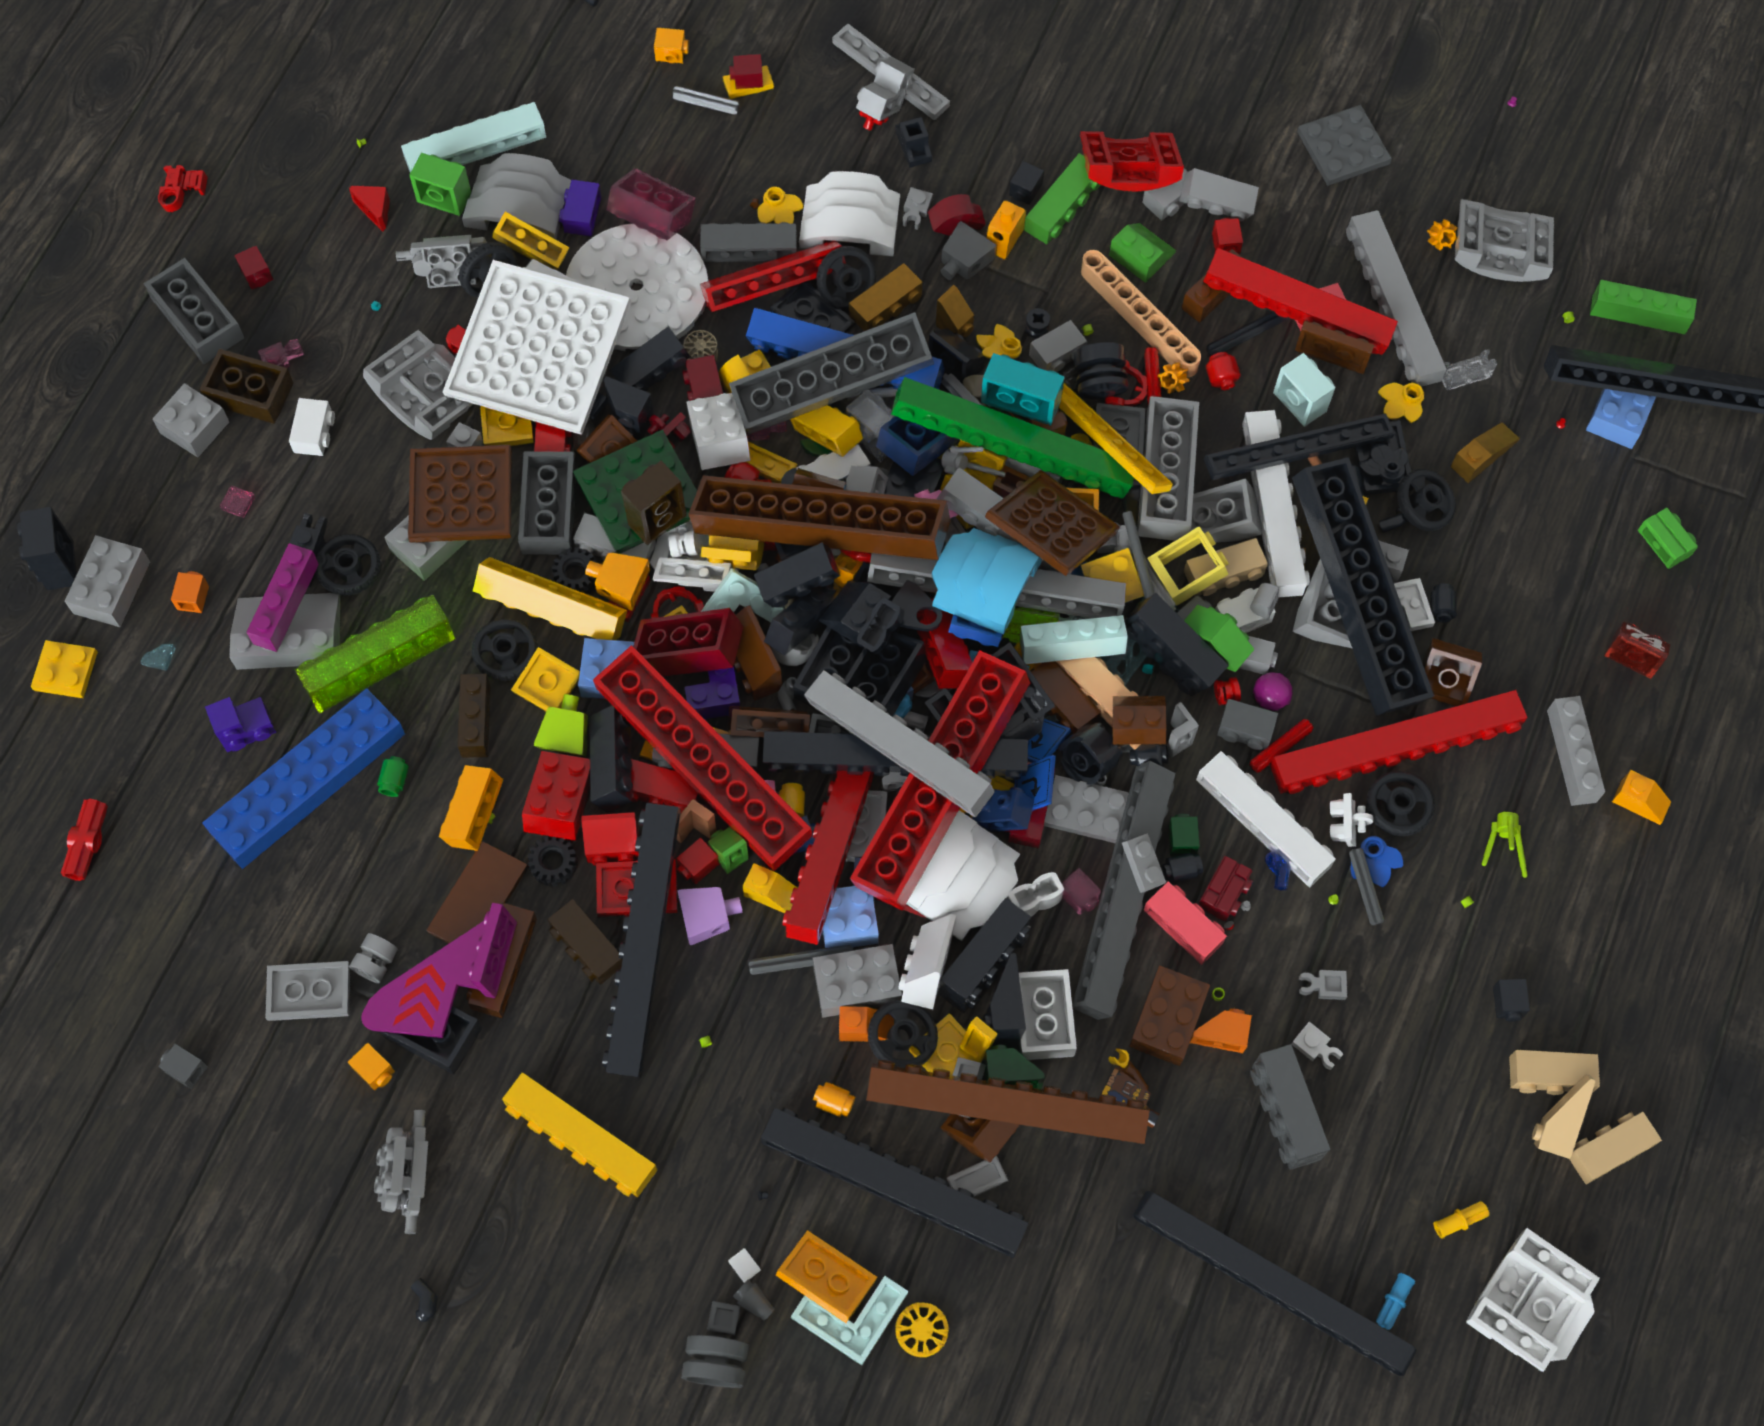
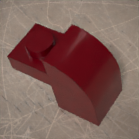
(952, 210)

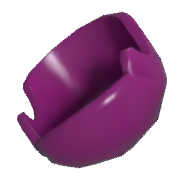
(1273, 691)

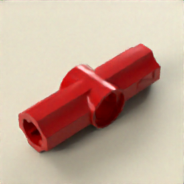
(84, 839)

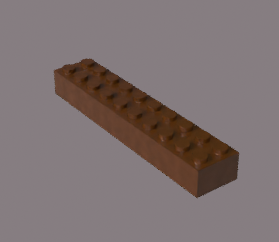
(820, 515)

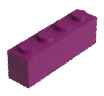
(282, 597)

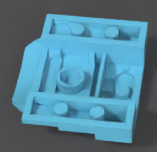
(982, 577)

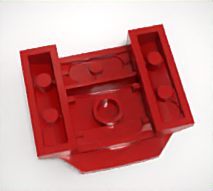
(1132, 163)

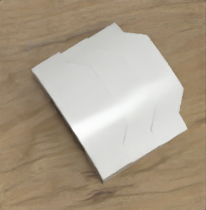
(850, 209)
(687, 569)
(966, 876)
(1535, 1301)

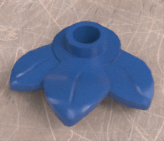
(1380, 862)

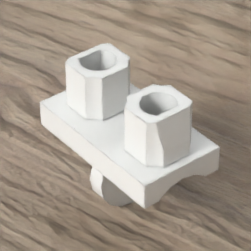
(1347, 808)

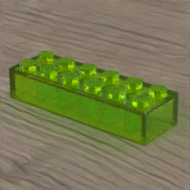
(375, 653)

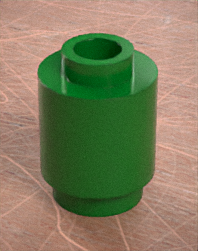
(392, 776)

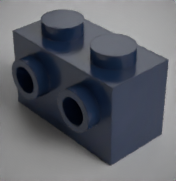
(1006, 811)

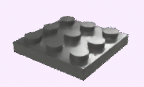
(1344, 145)

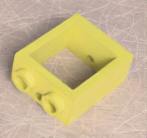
(1178, 548)

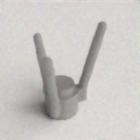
(955, 458)

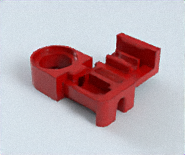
(176, 181)

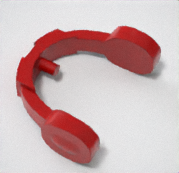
(1143, 388)
(671, 593)

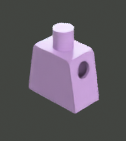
(706, 912)

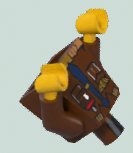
(1128, 1084)

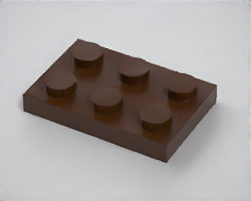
(1334, 347)

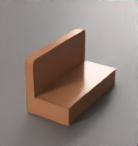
(696, 817)

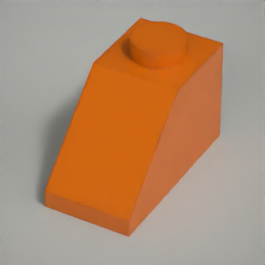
(855, 1024)
(1225, 1031)

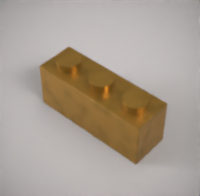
(886, 298)

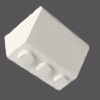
(927, 962)

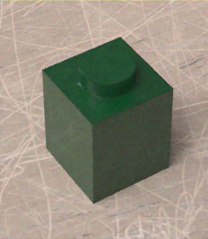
(1183, 834)

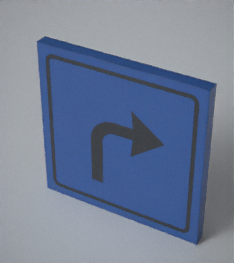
(1047, 741)
(1039, 781)

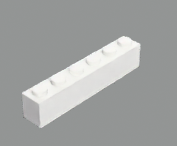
(1265, 818)

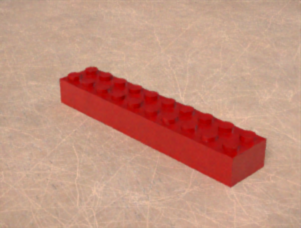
(703, 758)
(920, 813)

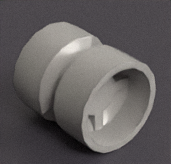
(373, 948)

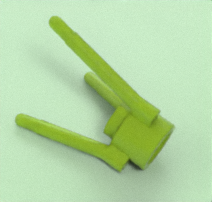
(1507, 827)

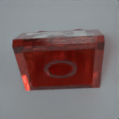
(1638, 650)

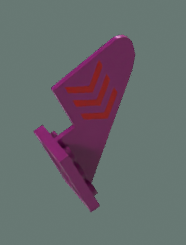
(424, 995)

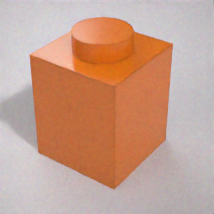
(190, 592)

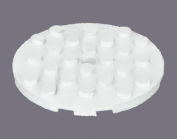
(665, 268)

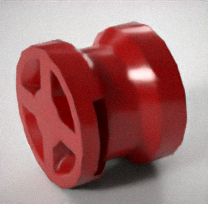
(1227, 690)

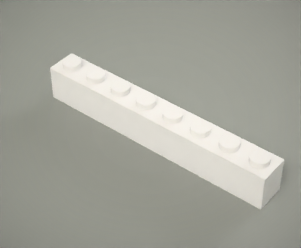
(1276, 511)

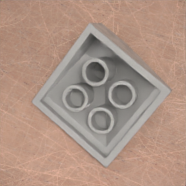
(1318, 613)

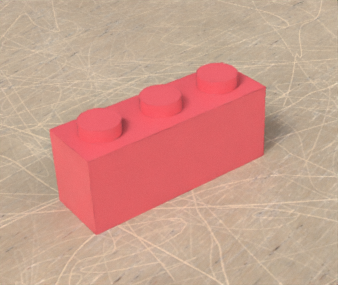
(1185, 922)

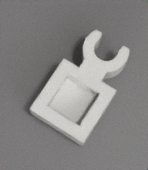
(1313, 1043)

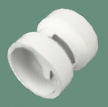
(683, 544)

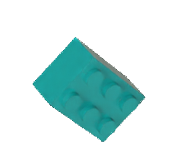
(1022, 389)

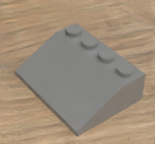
(308, 636)

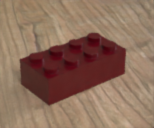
(690, 641)

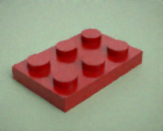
(613, 885)

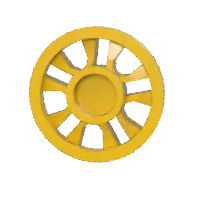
(922, 1329)

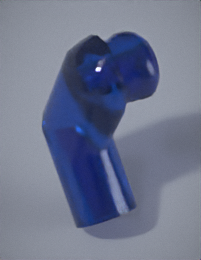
(1280, 868)

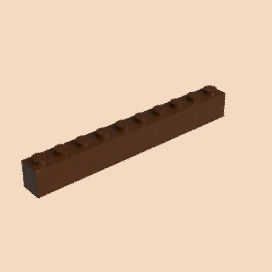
(1008, 1102)

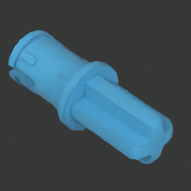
(1395, 1301)

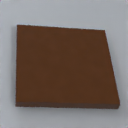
(460, 493)
(1052, 522)

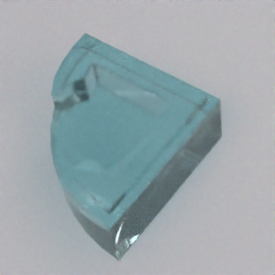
(159, 657)

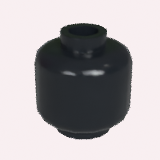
(1150, 752)

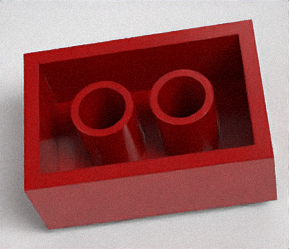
(557, 796)

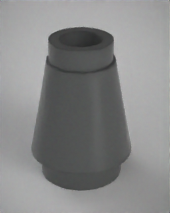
(753, 1300)

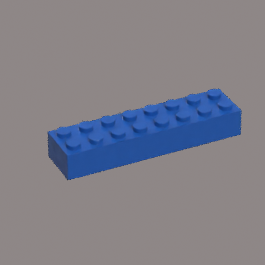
(795, 338)
(304, 778)

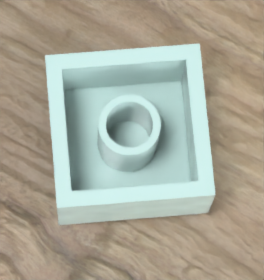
(1304, 389)

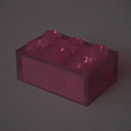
(650, 204)

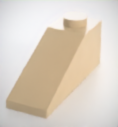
(1563, 1121)

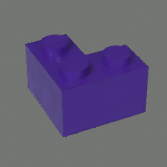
(714, 698)
(240, 724)

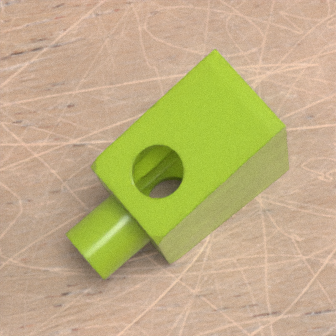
(564, 729)

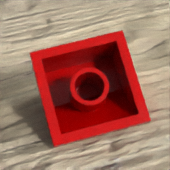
(610, 837)

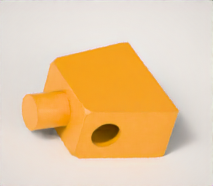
(1008, 222)
(620, 578)

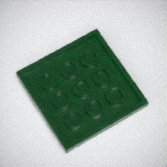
(606, 477)

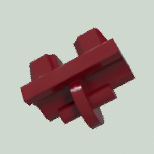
(676, 426)

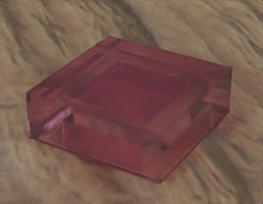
(237, 501)

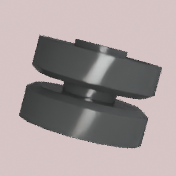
(715, 1362)

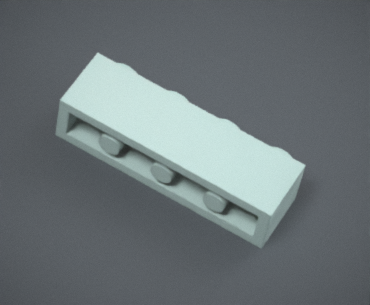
(1073, 639)

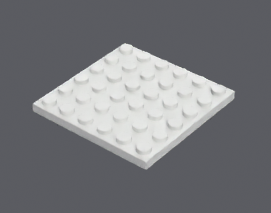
(537, 347)

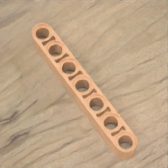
(1135, 303)

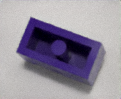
(580, 208)

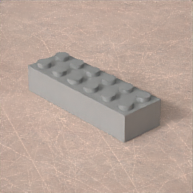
(1171, 448)

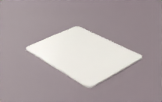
(744, 1265)

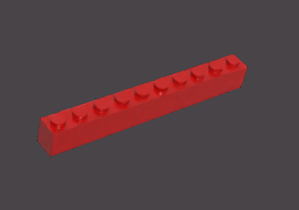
(1398, 742)

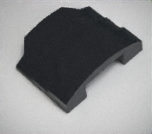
(1028, 715)

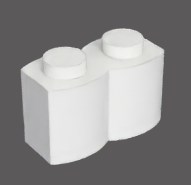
(1040, 895)

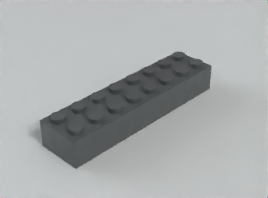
(831, 373)

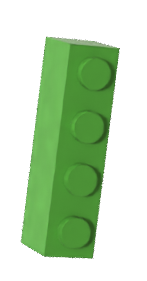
(1060, 202)
(1643, 307)

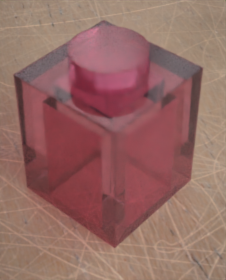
(1080, 892)

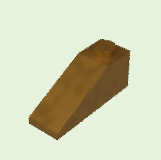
(1483, 451)

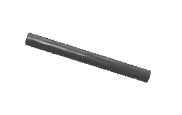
(1138, 554)

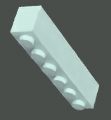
(481, 137)

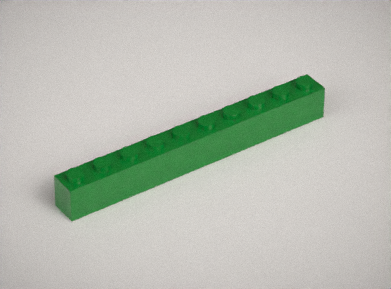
(1010, 437)

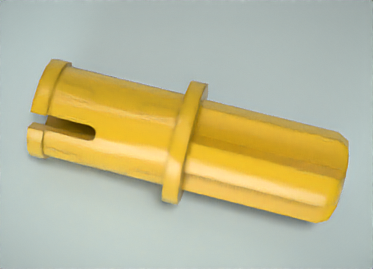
(1461, 1219)

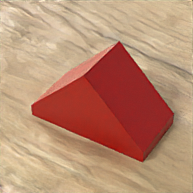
(373, 202)

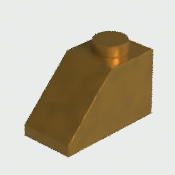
(954, 313)

